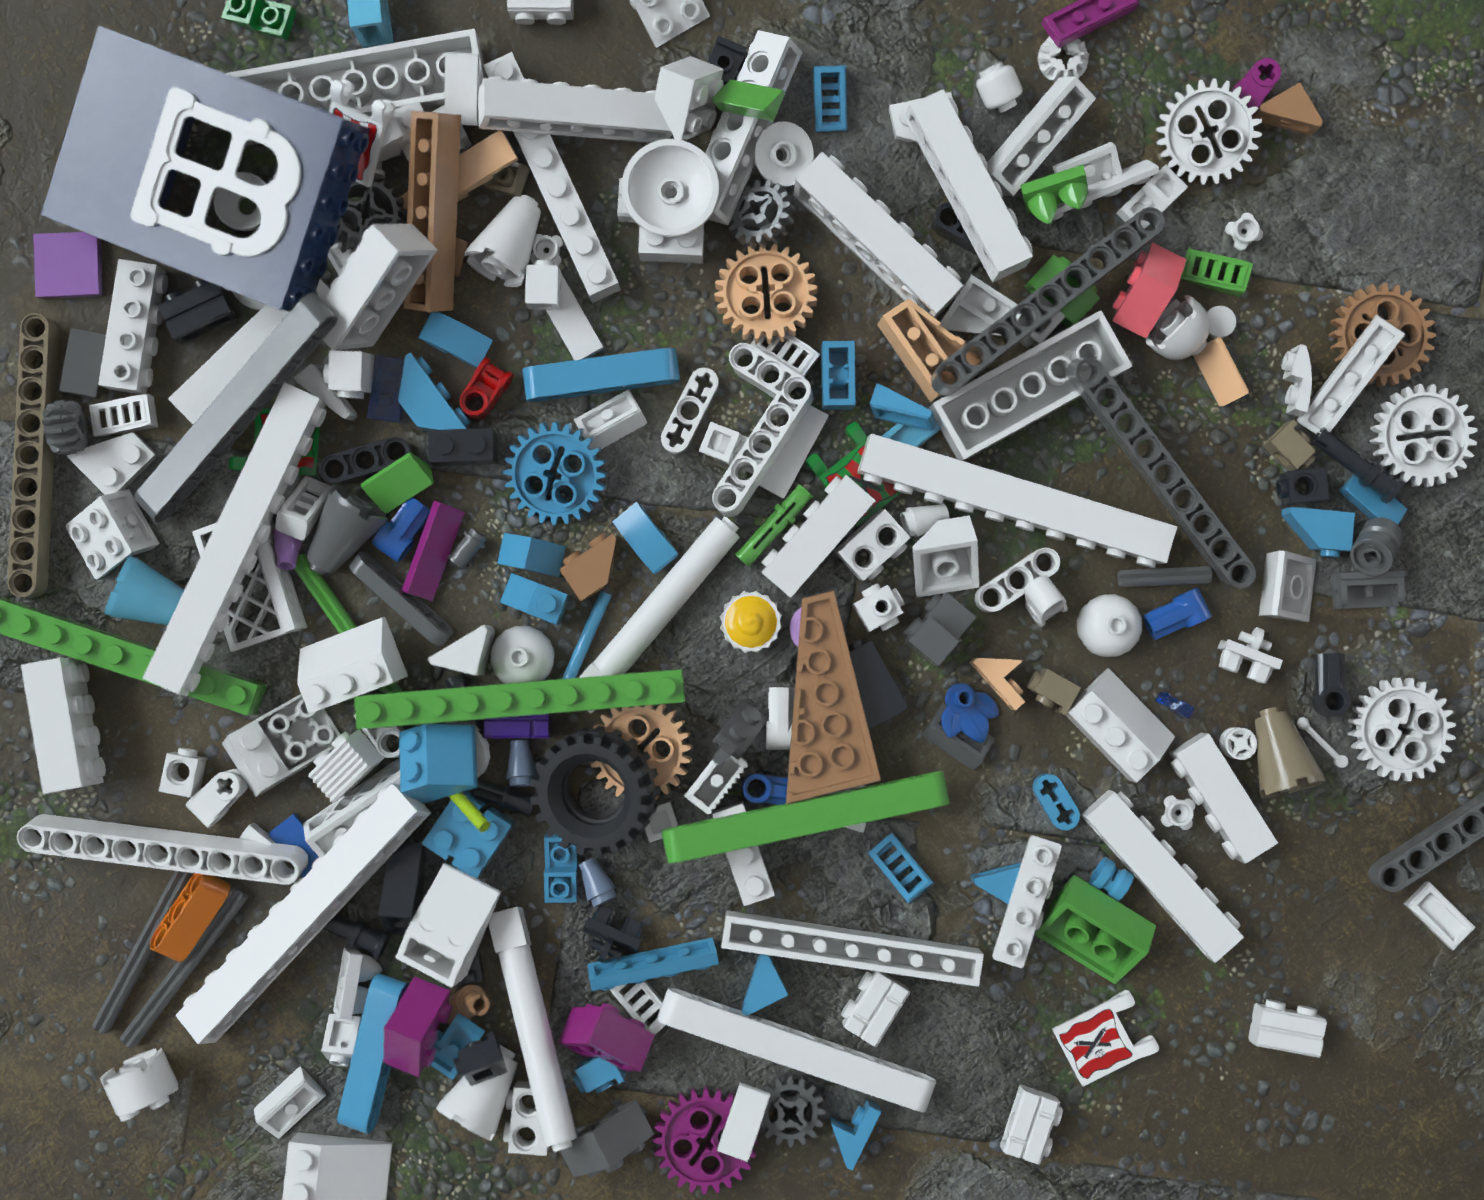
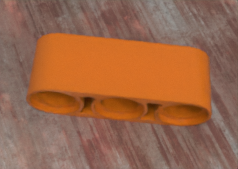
(189, 916)

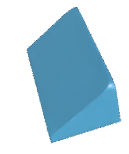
(1370, 502)

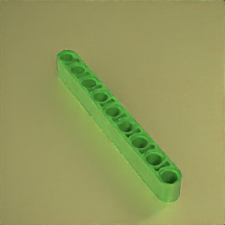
(805, 817)

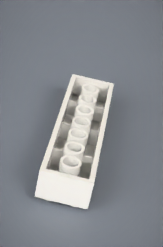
(392, 71)

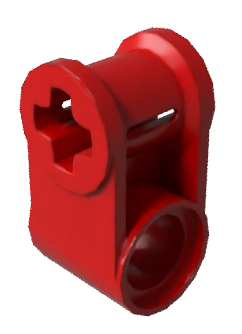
(486, 388)

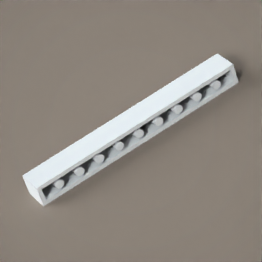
(1016, 500)
(235, 541)
(301, 914)

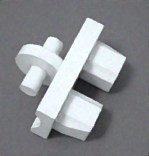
(1262, 663)

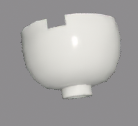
(1180, 330)
(1109, 625)
(522, 655)

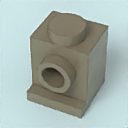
(1290, 447)
(1053, 690)

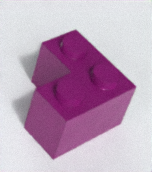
(413, 1026)
(607, 1035)

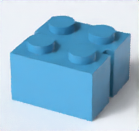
(459, 838)

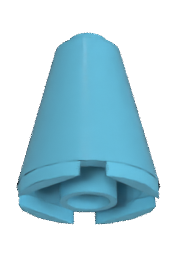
(143, 594)

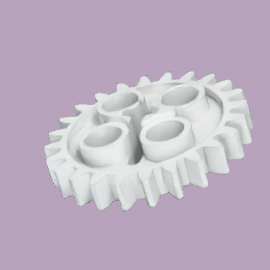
(1236, 118)
(1419, 407)
(1427, 741)

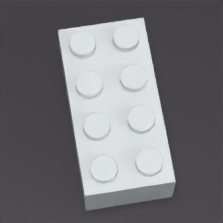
(375, 283)
(63, 724)

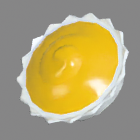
(750, 621)

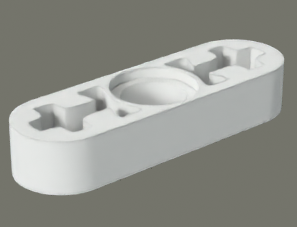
(692, 386)

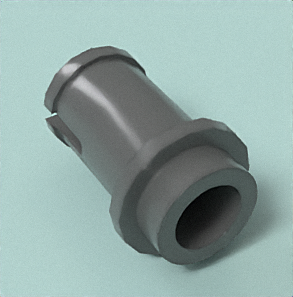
(467, 548)

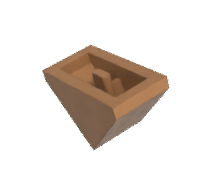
(1290, 111)

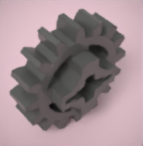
(762, 214)
(799, 1100)

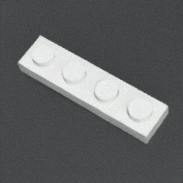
(1351, 375)

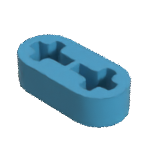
(1062, 797)

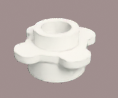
(1252, 227)
(541, 242)
(1186, 807)

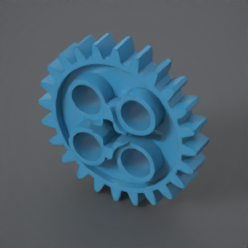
(528, 464)

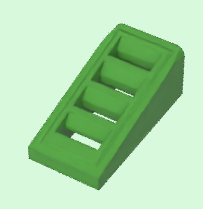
(1218, 261)

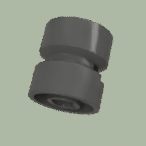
(1376, 546)

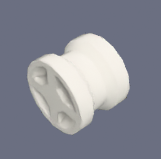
(1244, 745)

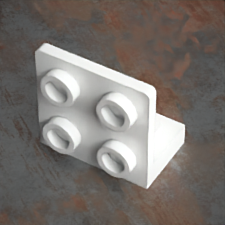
(111, 532)

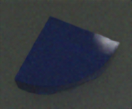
(1178, 707)

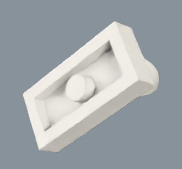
(349, 996)

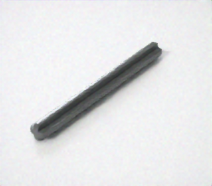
(139, 956)
(182, 970)

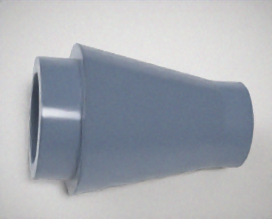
(521, 764)
(597, 884)

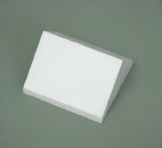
(1287, 586)
(468, 653)

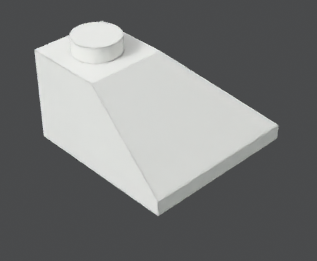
(946, 558)

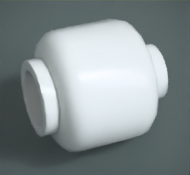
(999, 87)

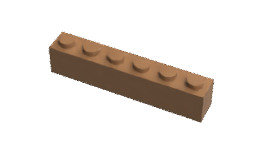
(434, 204)

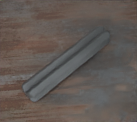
(1164, 576)

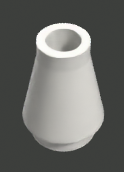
(920, 519)

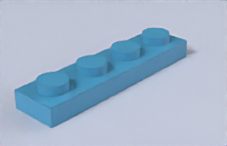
(652, 964)

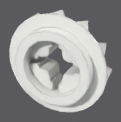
(1054, 68)

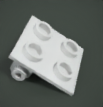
(669, 17)

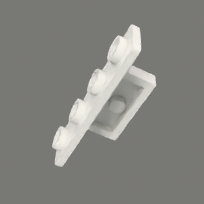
(1105, 174)
(1026, 901)

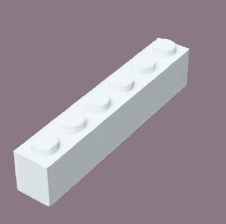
(570, 110)
(968, 185)
(219, 370)
(1162, 875)

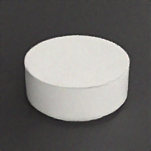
(1221, 321)

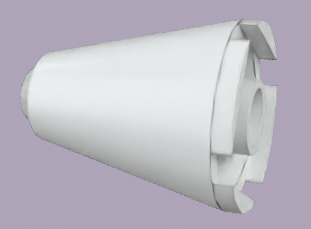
(506, 242)
(482, 1104)

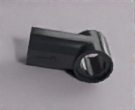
(1330, 679)

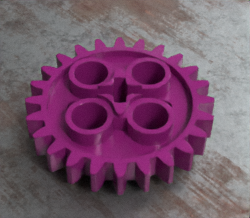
(680, 1125)

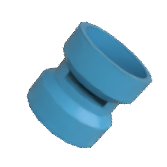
(1111, 878)

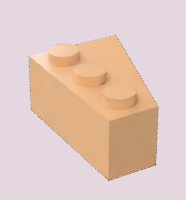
(921, 344)

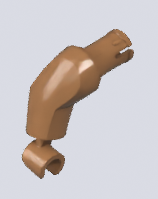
(468, 1002)

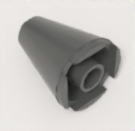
(343, 529)

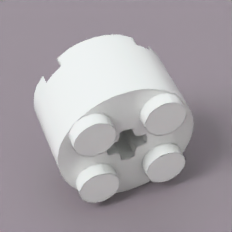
(140, 1083)

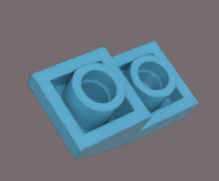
(455, 338)
(645, 538)
(560, 871)

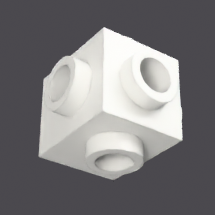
(867, 607)

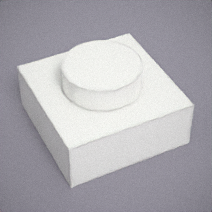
(660, 820)

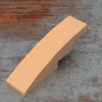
(480, 163)

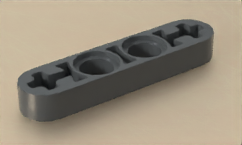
(406, 605)

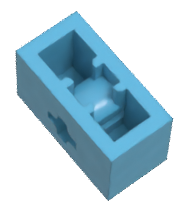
(838, 375)

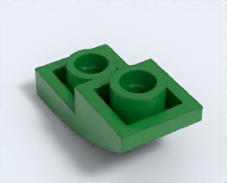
(261, 16)

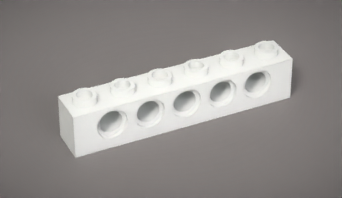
(731, 149)

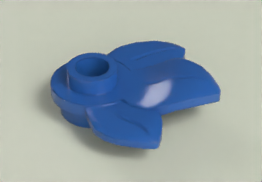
(968, 717)

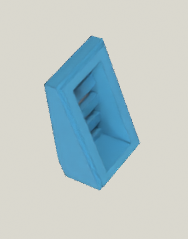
(830, 71)
(898, 409)
(916, 891)

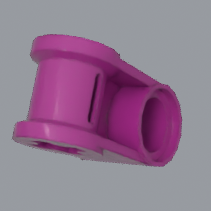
(1254, 86)

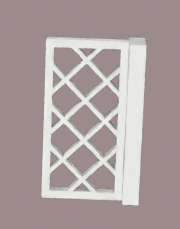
(281, 595)

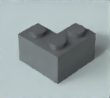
(939, 629)
(608, 1140)

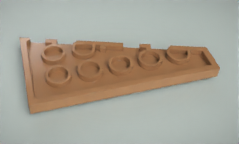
(829, 726)

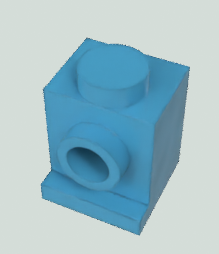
(596, 1074)

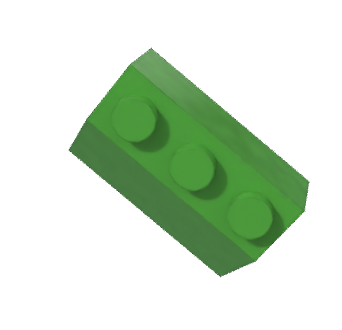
(1096, 930)

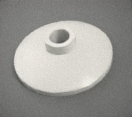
(796, 152)

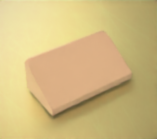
(1221, 372)

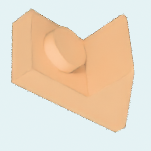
(993, 673)

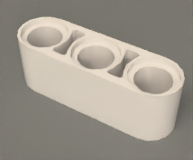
(1002, 586)

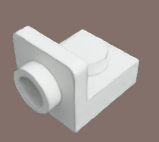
(340, 1039)

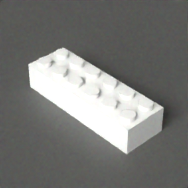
(876, 236)
(1025, 387)

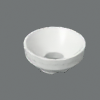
(228, 202)

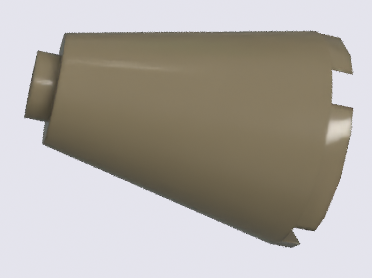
(1283, 756)

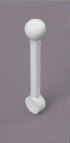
(1339, 760)

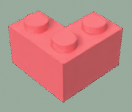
(1150, 289)

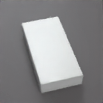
(1439, 915)

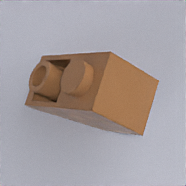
(593, 569)

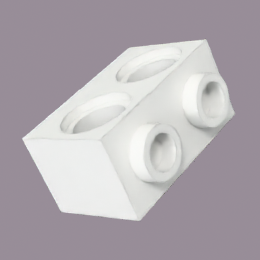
(867, 538)
(523, 1117)

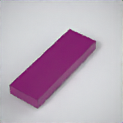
(1084, 18)
(433, 551)

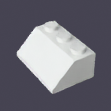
(349, 665)
(1120, 726)

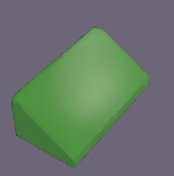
(749, 100)
(398, 482)

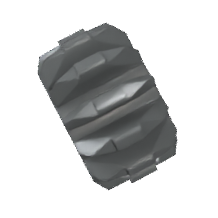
(65, 427)

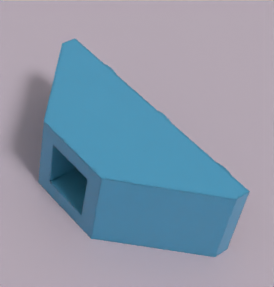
(426, 401)

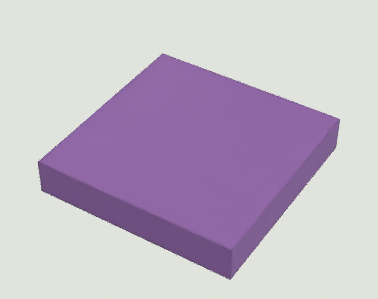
(67, 265)

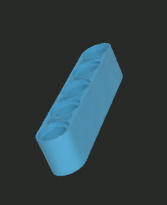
(601, 374)
(367, 1072)

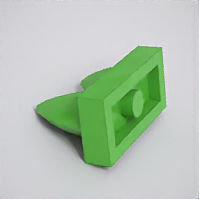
(1044, 194)

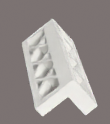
(340, 816)

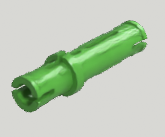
(800, 497)

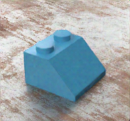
(437, 761)

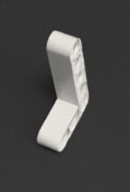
(764, 430)

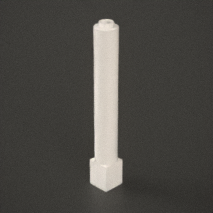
(665, 600)
(513, 944)

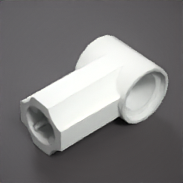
(780, 718)

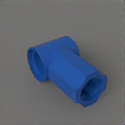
(398, 536)
(1182, 612)
(774, 789)

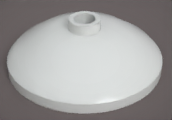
(668, 166)

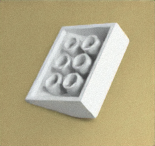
(336, 1168)

